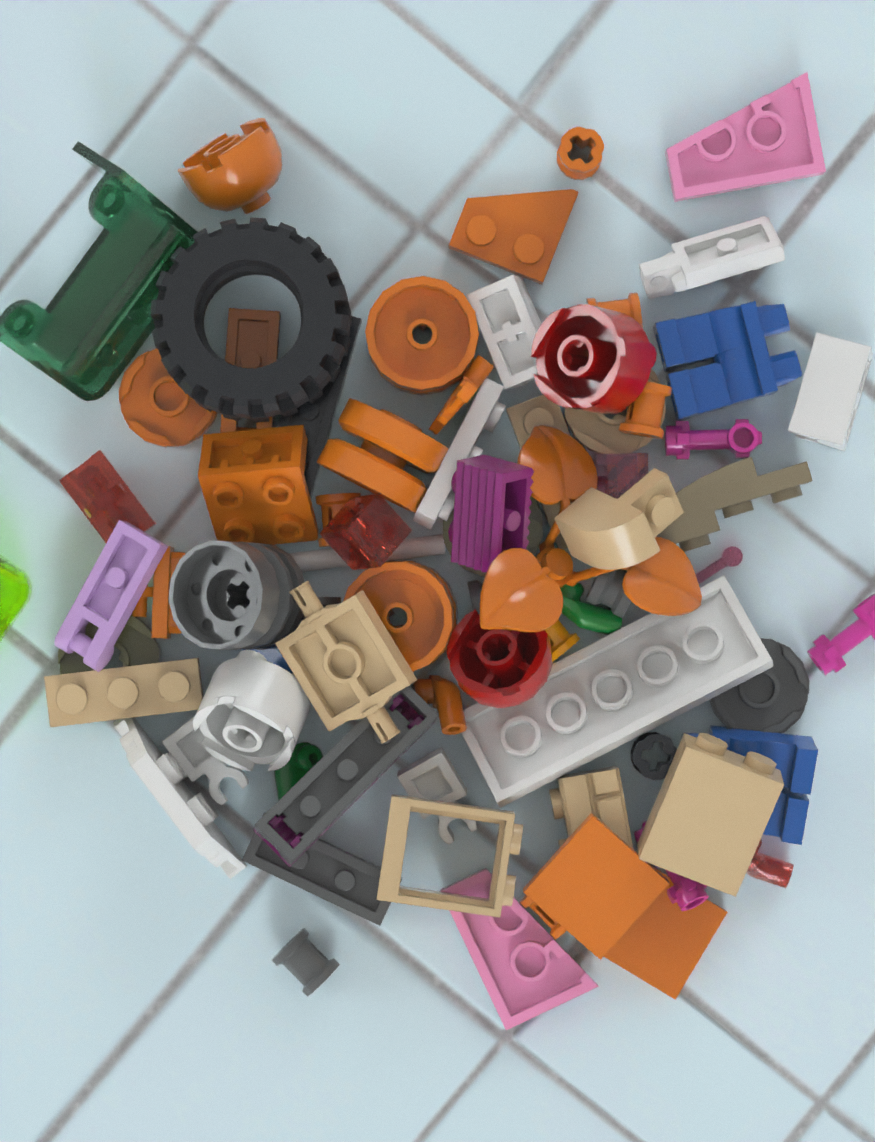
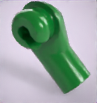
(587, 615)
(301, 761)

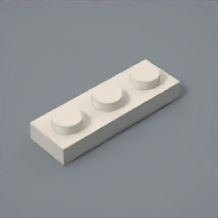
(482, 415)

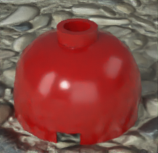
(498, 664)

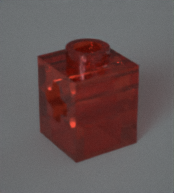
(365, 532)

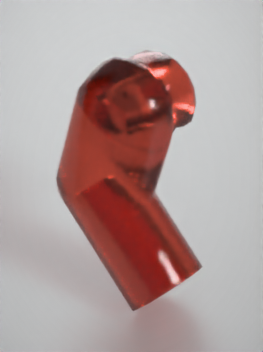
(770, 869)

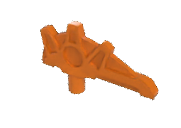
(466, 388)

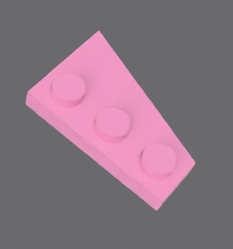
(754, 147)
(517, 957)

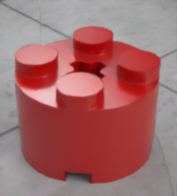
(592, 359)

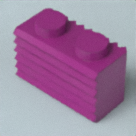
(489, 509)

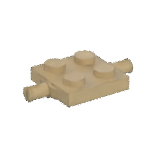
(346, 661)

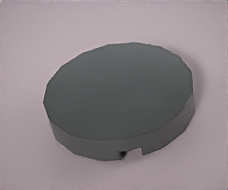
(770, 699)

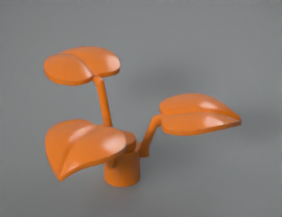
(524, 589)

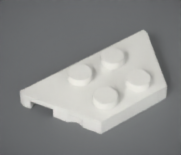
(190, 813)

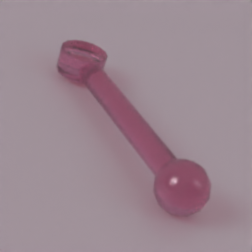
(730, 557)

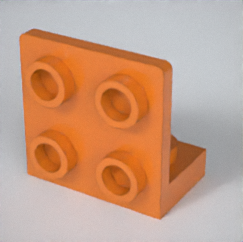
(258, 485)

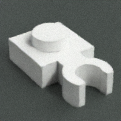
(196, 760)
(435, 779)

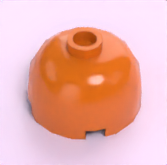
(235, 169)

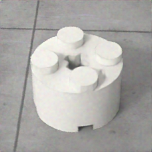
(252, 713)

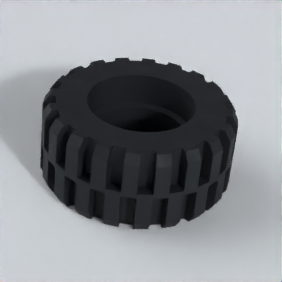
(236, 253)

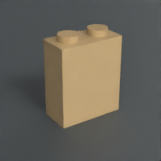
(710, 812)

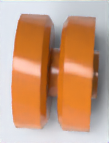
(416, 366)
(385, 450)
(425, 599)

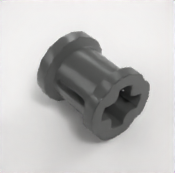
(305, 962)

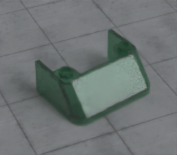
(106, 301)

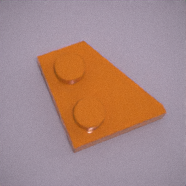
(514, 230)

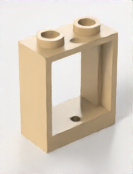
(501, 885)

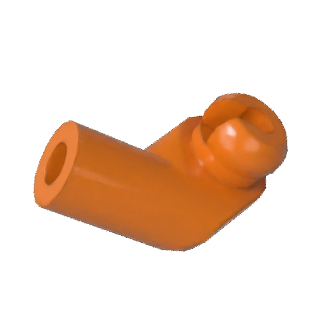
(446, 698)

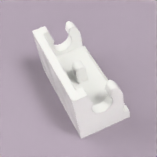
(508, 327)
(830, 391)

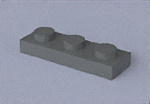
(327, 874)

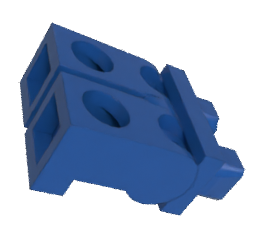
(739, 352)
(795, 759)

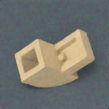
(622, 530)

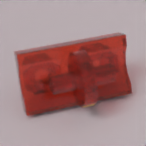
(105, 496)

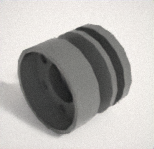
(235, 595)

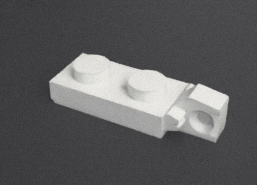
(713, 257)

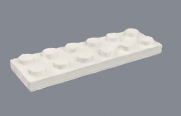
(616, 693)

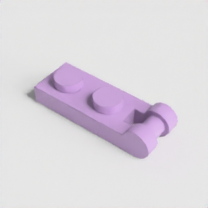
(110, 594)

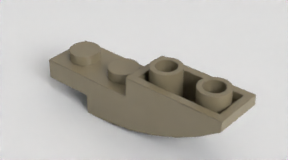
(732, 491)

